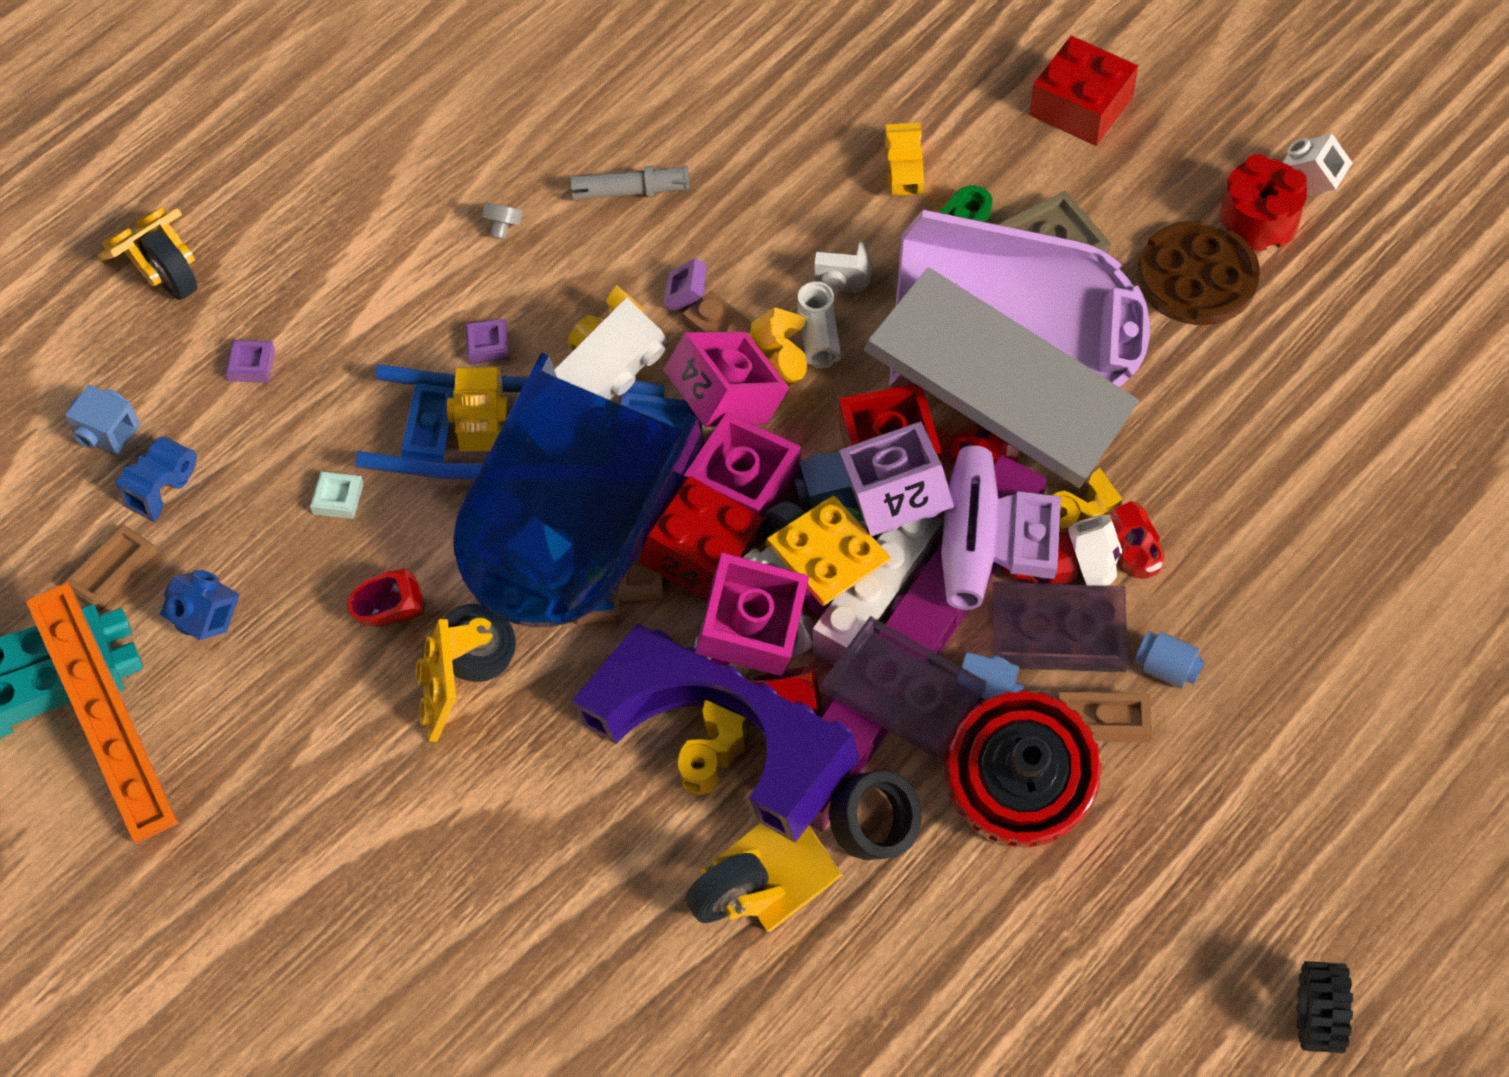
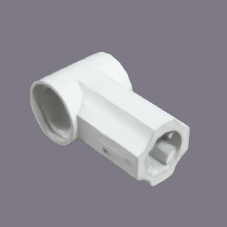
(820, 328)

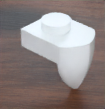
(844, 271)

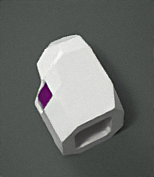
(1096, 549)

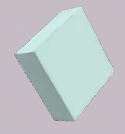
(337, 495)

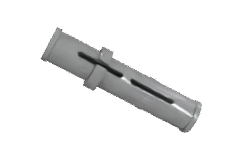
(630, 183)

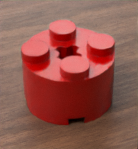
(1264, 202)

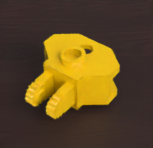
(477, 407)

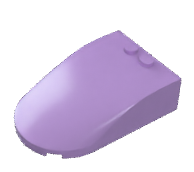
(1041, 281)

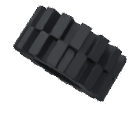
(1324, 1007)

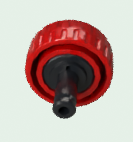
(1022, 769)

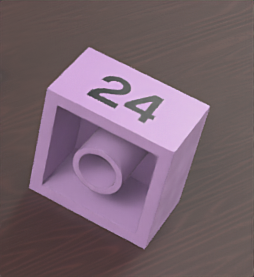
(896, 479)

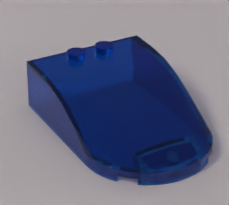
(566, 501)

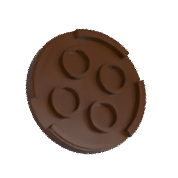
(1198, 273)

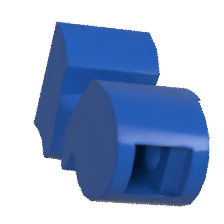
(164, 465)

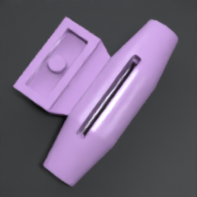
(982, 529)

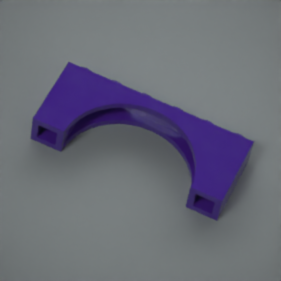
(656, 675)

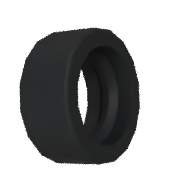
(905, 811)

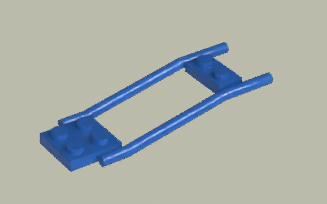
(429, 428)

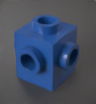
(199, 604)

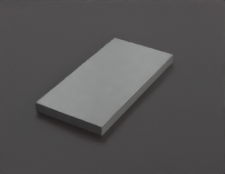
(1002, 376)

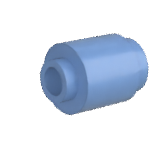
(1169, 659)

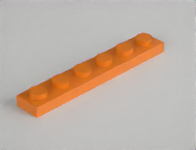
(102, 713)

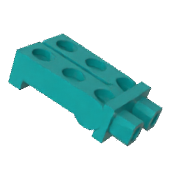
(30, 679)

